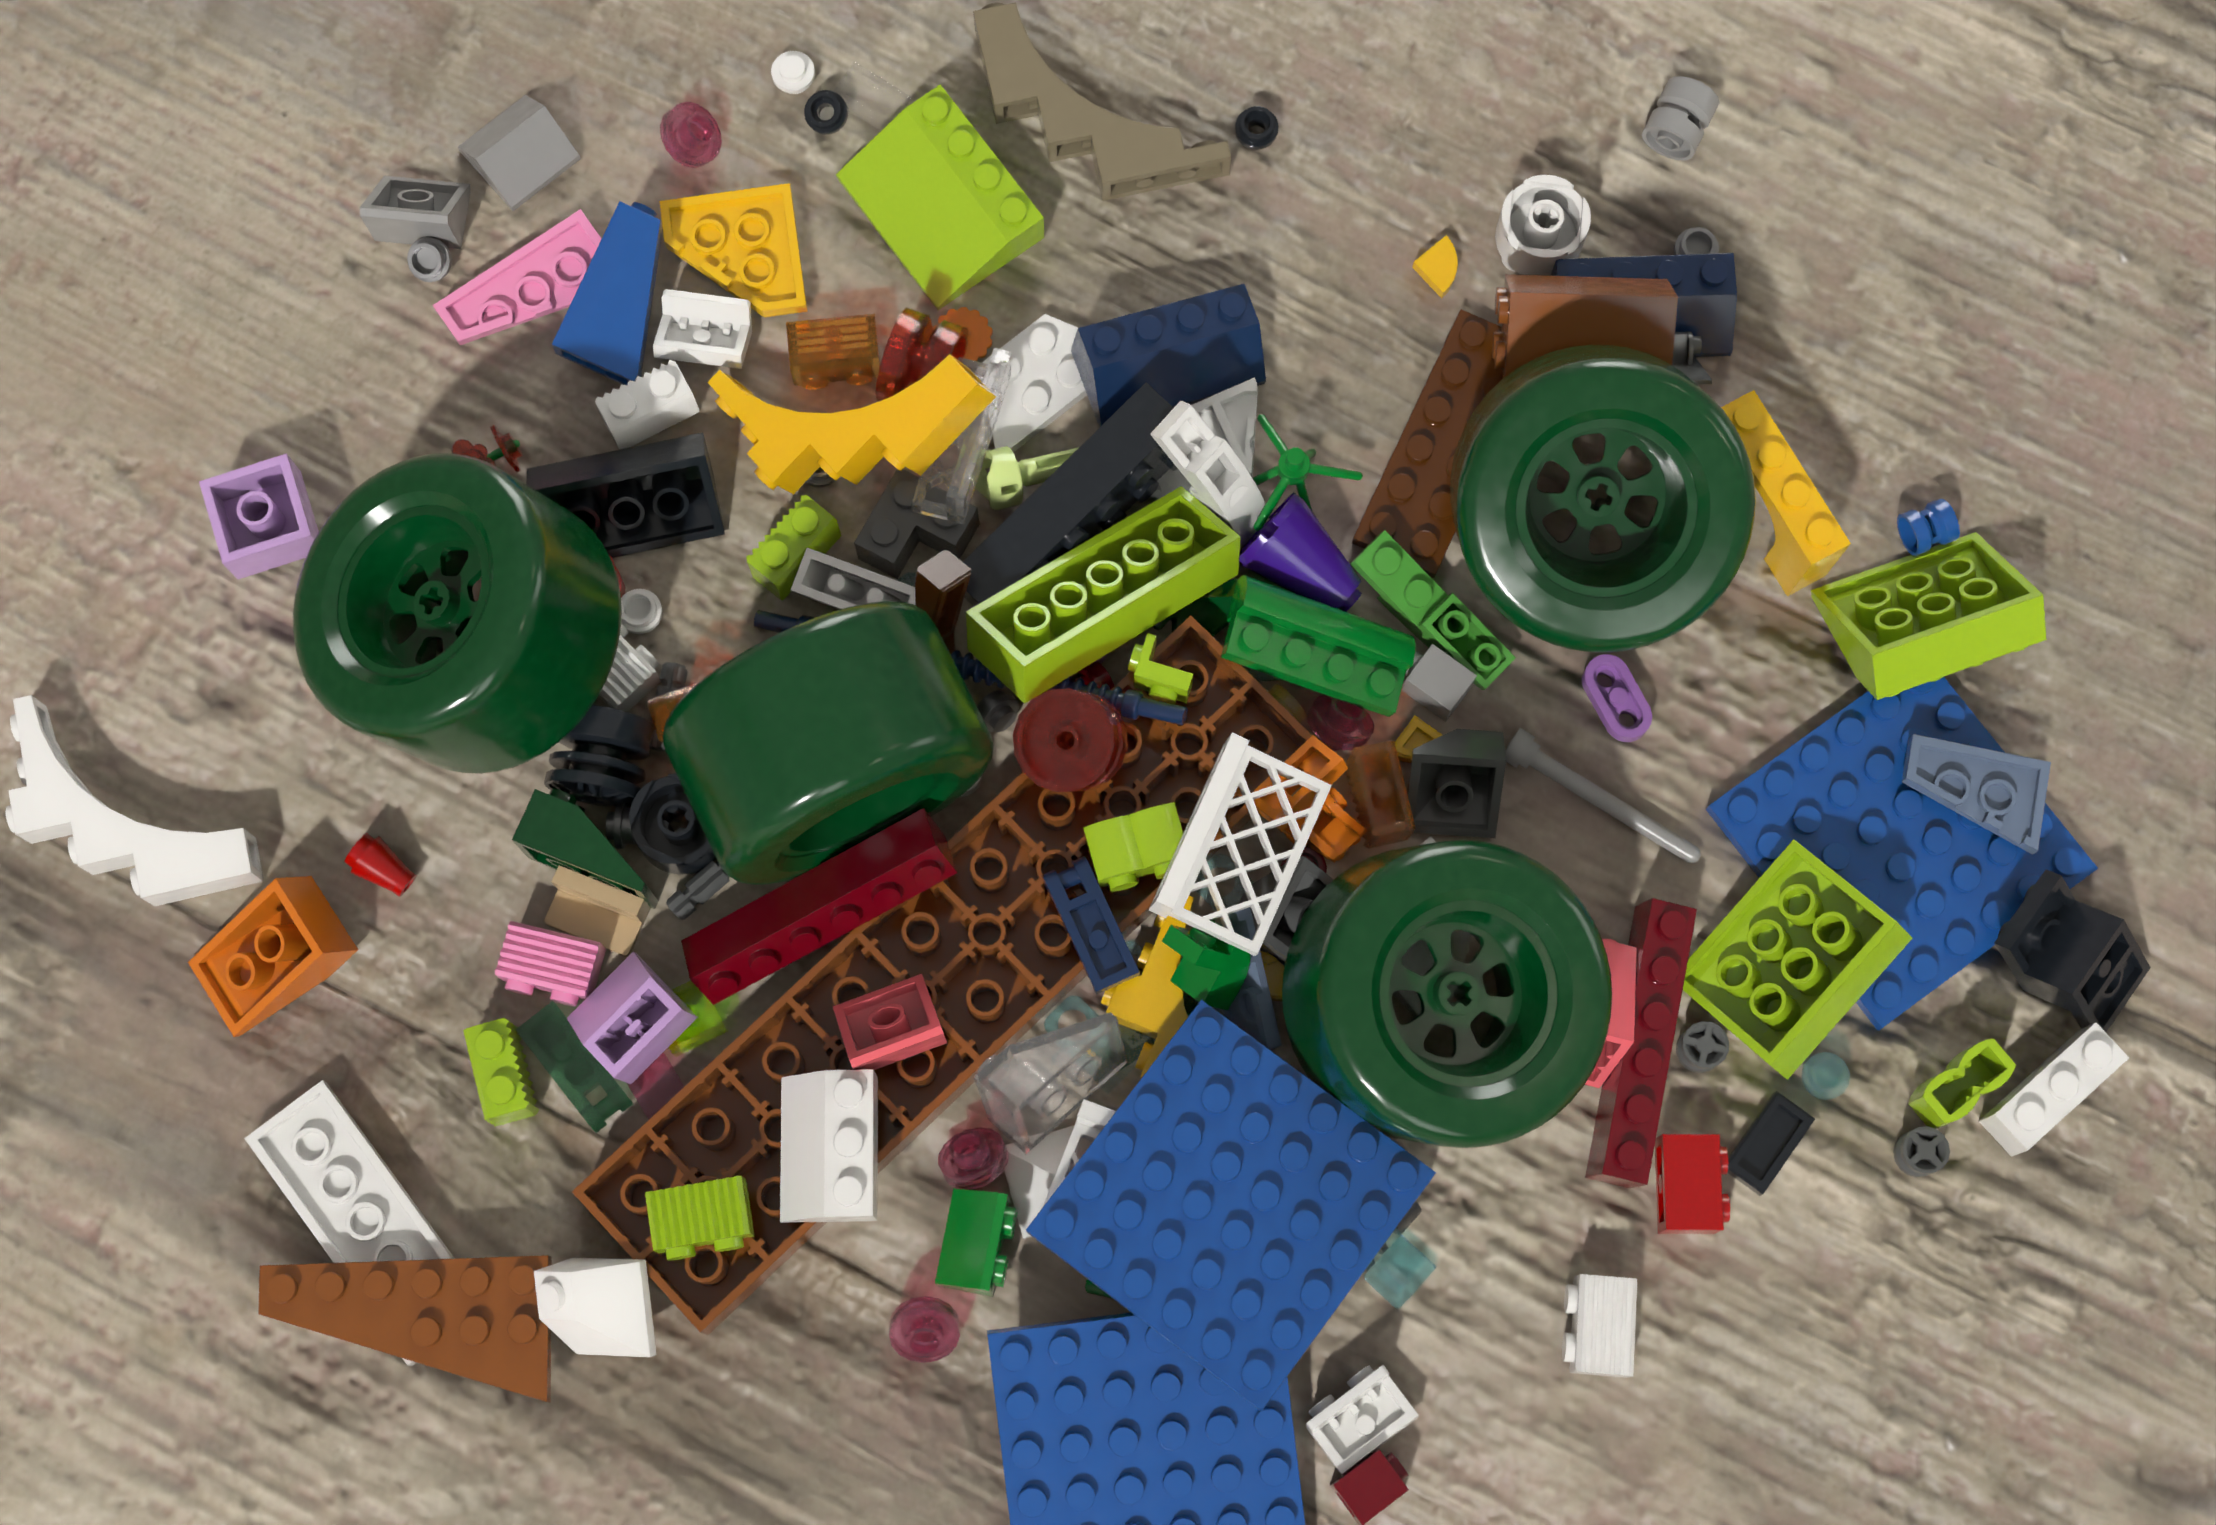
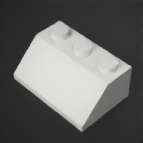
(829, 1146)

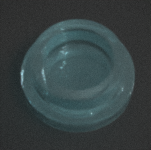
(1825, 1076)

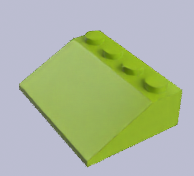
(941, 198)
(1931, 615)
(1792, 958)

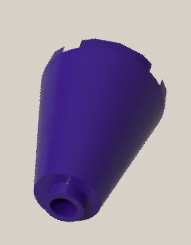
(1301, 557)

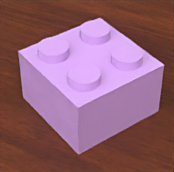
(260, 516)

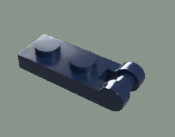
(1091, 927)

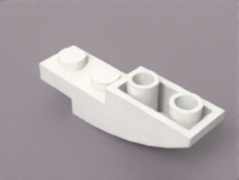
(1211, 468)

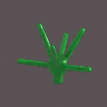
(1293, 470)

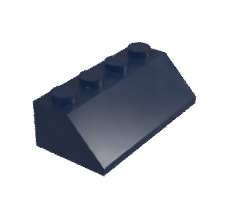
(1701, 281)
(1177, 348)

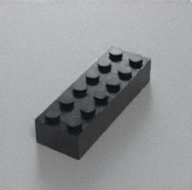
(1078, 499)

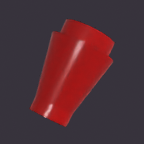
(379, 864)

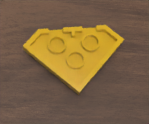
(742, 244)

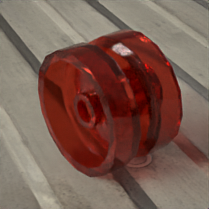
(916, 350)
(1045, 753)

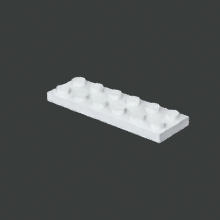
(342, 1184)

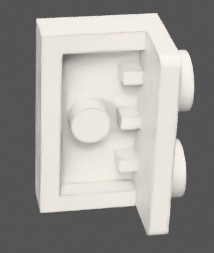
(703, 329)
(1360, 1418)

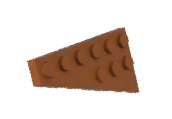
(441, 1313)

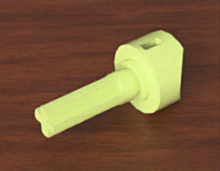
(1007, 476)

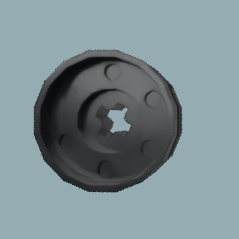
(598, 764)

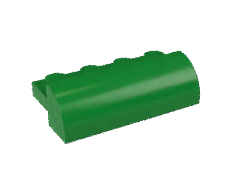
(1317, 646)

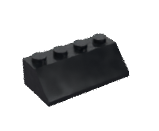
(638, 494)

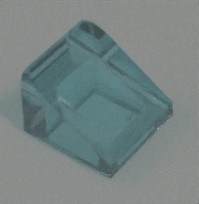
(1399, 1272)

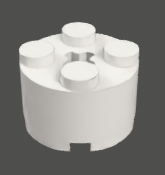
(1548, 203)

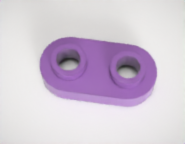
(1618, 699)

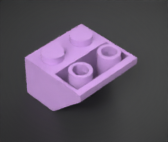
(630, 1019)

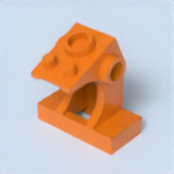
(1334, 828)

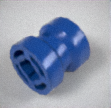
(1927, 527)

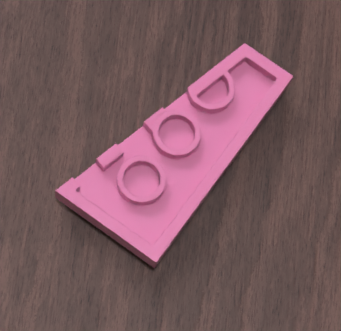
(523, 285)

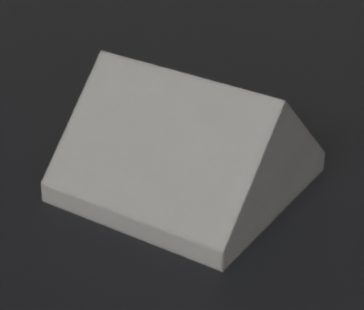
(520, 151)
(416, 209)

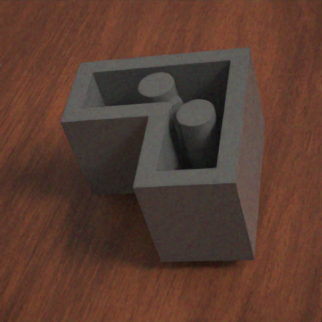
(895, 531)

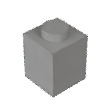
(1438, 682)

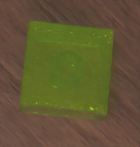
(705, 1027)

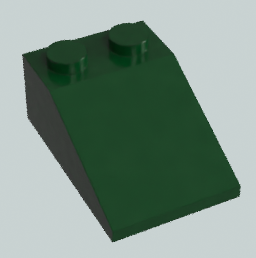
(559, 833)

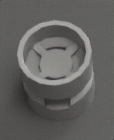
(1680, 118)

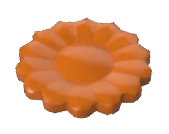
(979, 331)

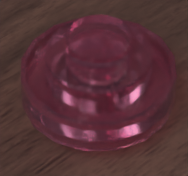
(690, 134)
(1339, 723)
(973, 1158)
(924, 1329)

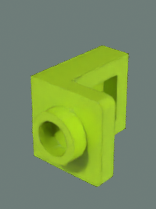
(1162, 681)

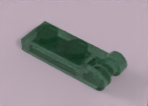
(572, 1065)

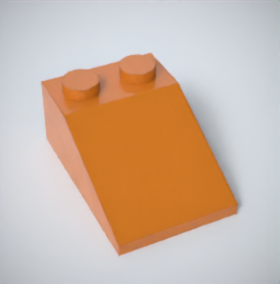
(272, 953)

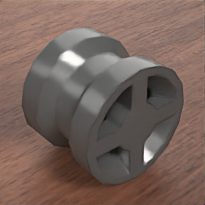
(1706, 1038)
(1930, 1146)

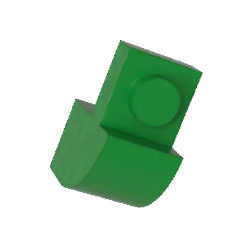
(1209, 966)

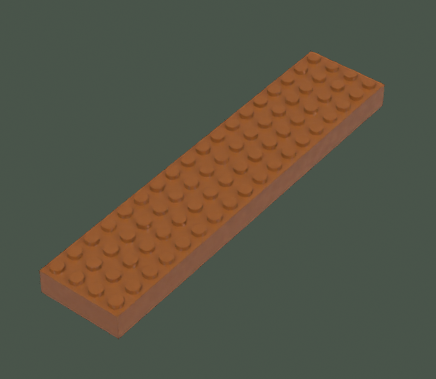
(989, 961)

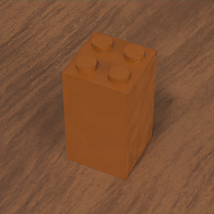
(1572, 311)

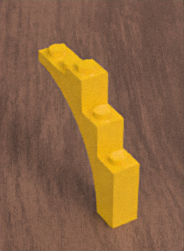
(848, 444)
(1151, 1001)

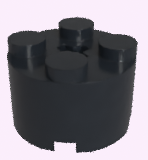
(650, 819)

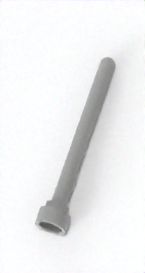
(1526, 752)

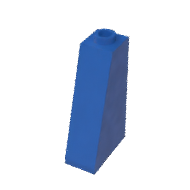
(614, 300)

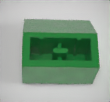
(975, 1241)

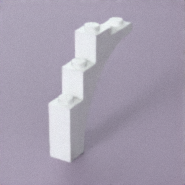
(166, 862)

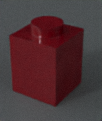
(1371, 1485)

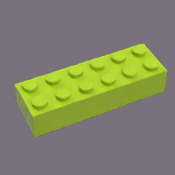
(1102, 593)

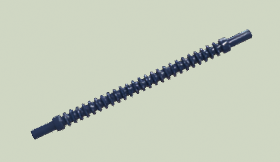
(1131, 703)

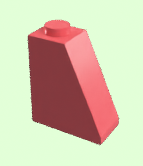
(1622, 1021)

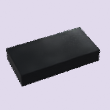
(1768, 1143)

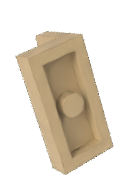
(596, 911)

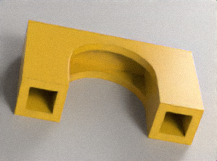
(1805, 529)

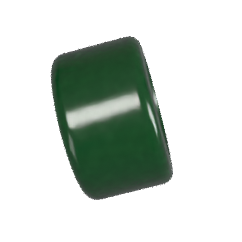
(1663, 570)
(400, 574)
(825, 739)
(1546, 1011)

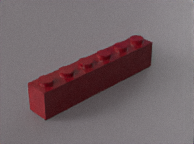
(818, 906)
(1635, 1088)

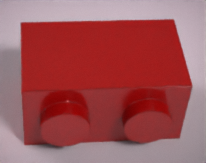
(1691, 1184)

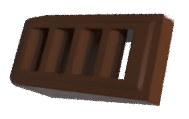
(941, 589)

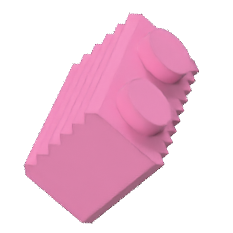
(550, 963)

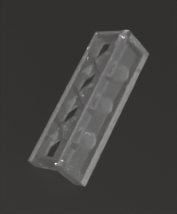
(973, 446)

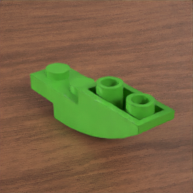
(1429, 611)

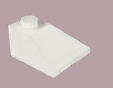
(1033, 1173)
(598, 1305)

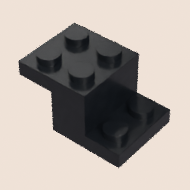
(2072, 953)

